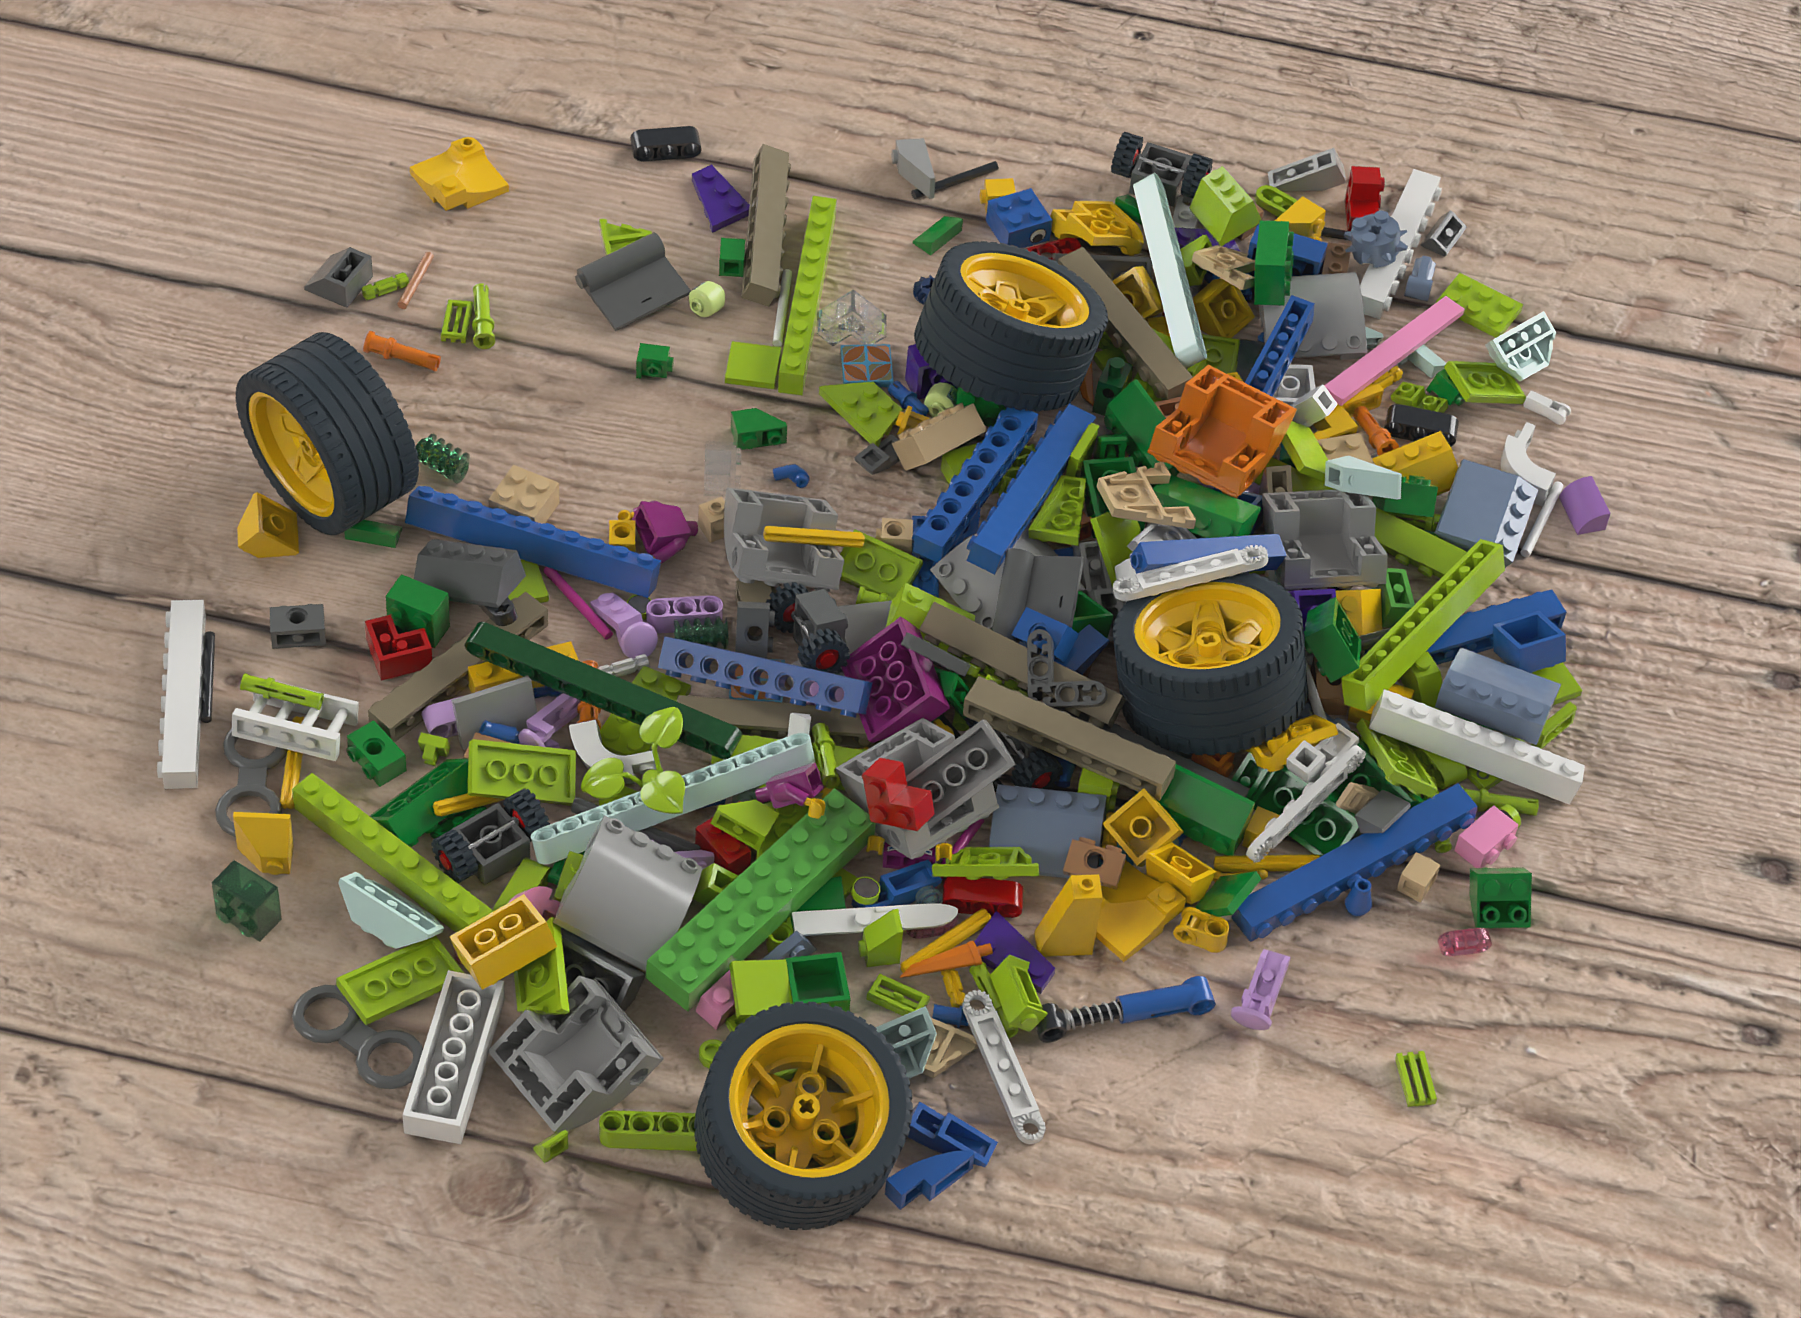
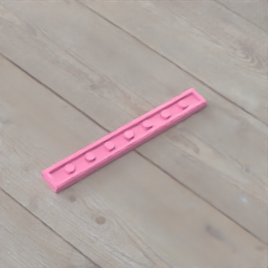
(1394, 350)

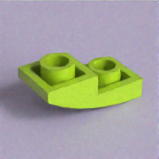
(1415, 396)

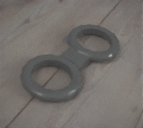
(251, 781)
(357, 1038)

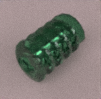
(443, 457)
(703, 633)

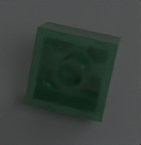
(246, 901)

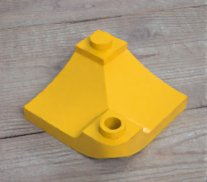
(460, 176)
(1098, 224)
(1274, 753)
(1136, 912)

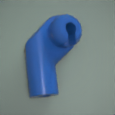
(794, 473)

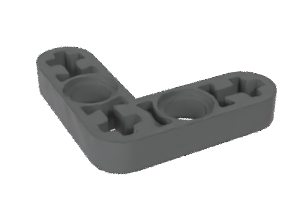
(936, 655)
(1047, 682)

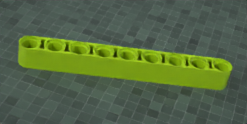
(659, 1122)

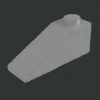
(914, 164)
(1310, 174)

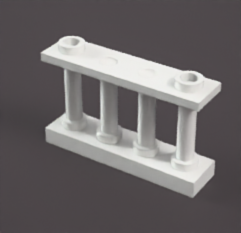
(295, 736)

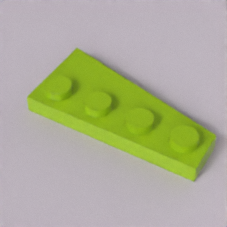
(1061, 513)

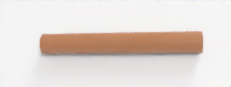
(415, 280)

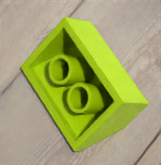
(1223, 207)
(914, 606)

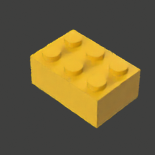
(503, 941)

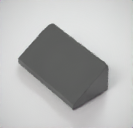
(1444, 234)
(1381, 812)

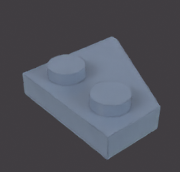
(794, 946)

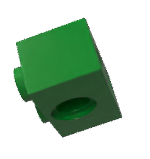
(376, 753)

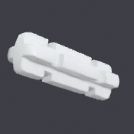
(626, 666)

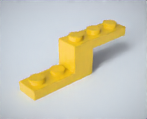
(1340, 421)

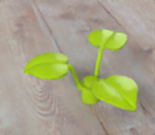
(660, 789)

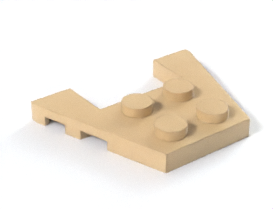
(1227, 264)
(1134, 499)

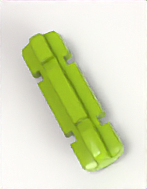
(385, 286)

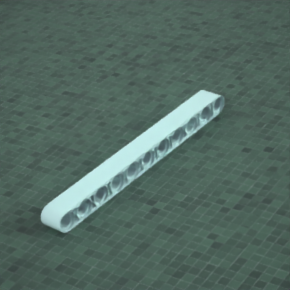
(1169, 271)
(701, 789)

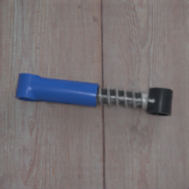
(1191, 996)

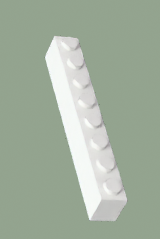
(1411, 215)
(183, 694)
(1477, 746)

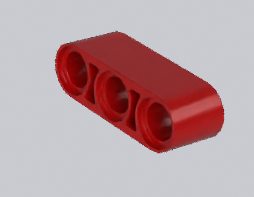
(984, 893)

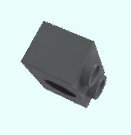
(750, 615)
(297, 626)

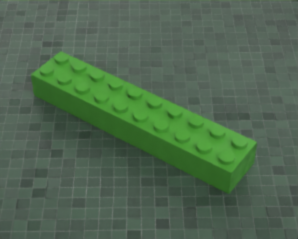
(759, 900)

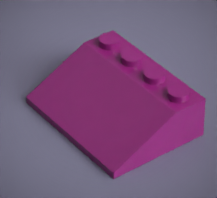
(903, 682)

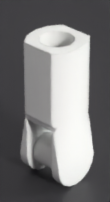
(1546, 407)

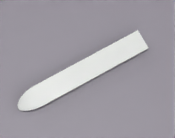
(855, 919)

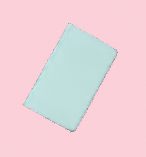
(1427, 361)

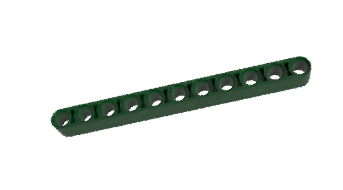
(597, 687)

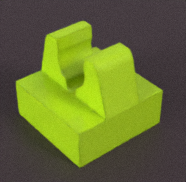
(433, 747)

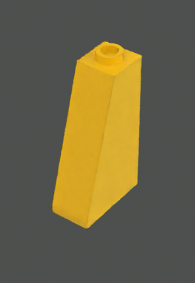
(1072, 919)

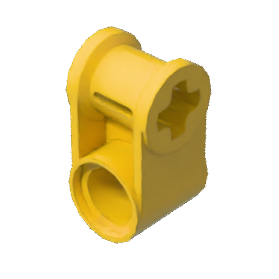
(1202, 930)

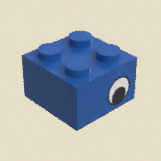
(1019, 219)

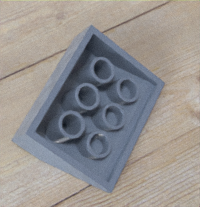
(1486, 507)
(1497, 695)
(1046, 823)

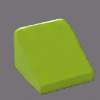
(552, 1146)

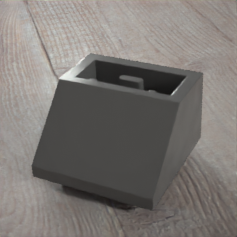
(342, 276)

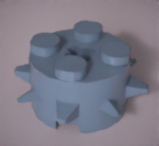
(1375, 239)

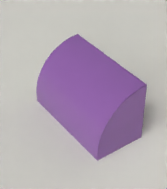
(1585, 506)

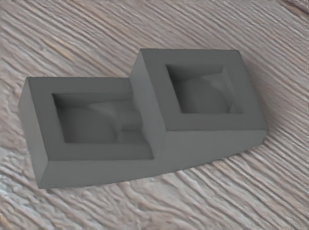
(880, 458)

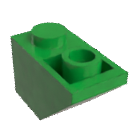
(757, 429)

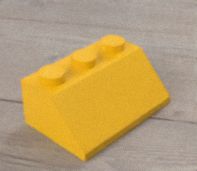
(1427, 458)

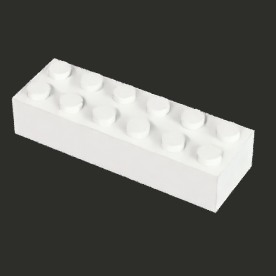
(453, 1059)

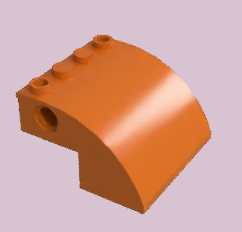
(1222, 431)

